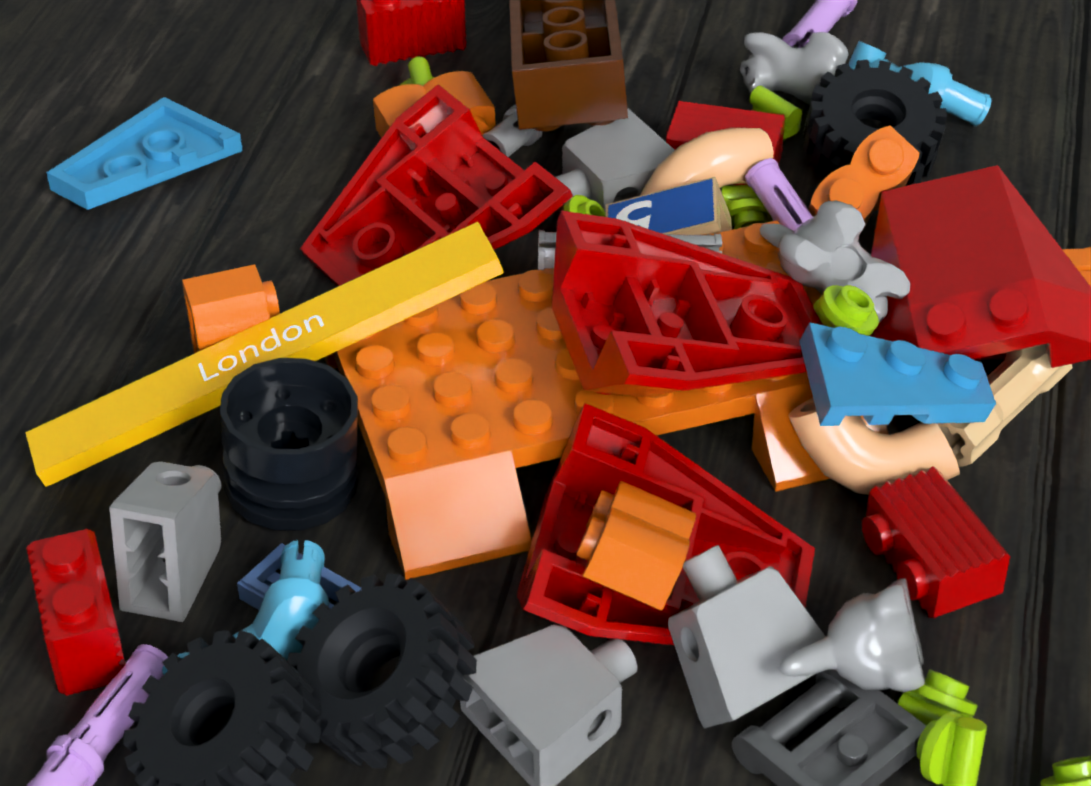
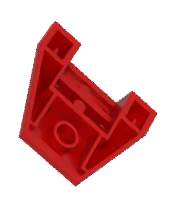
(425, 183)
(979, 272)
(669, 314)
(596, 459)

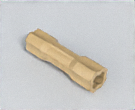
(1014, 386)

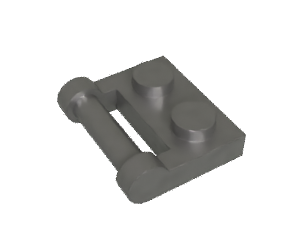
(851, 750)

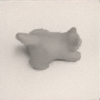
(789, 68)
(829, 253)
(868, 643)

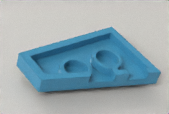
(142, 153)
(887, 378)

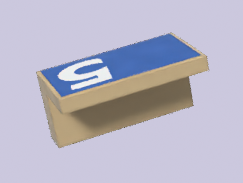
(679, 210)

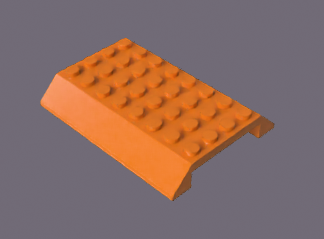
(492, 388)

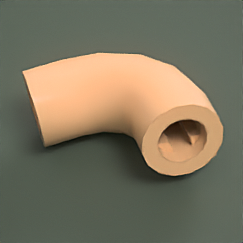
(718, 154)
(865, 458)

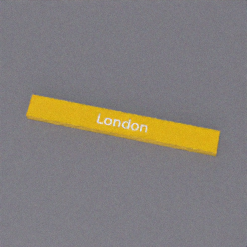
(304, 331)

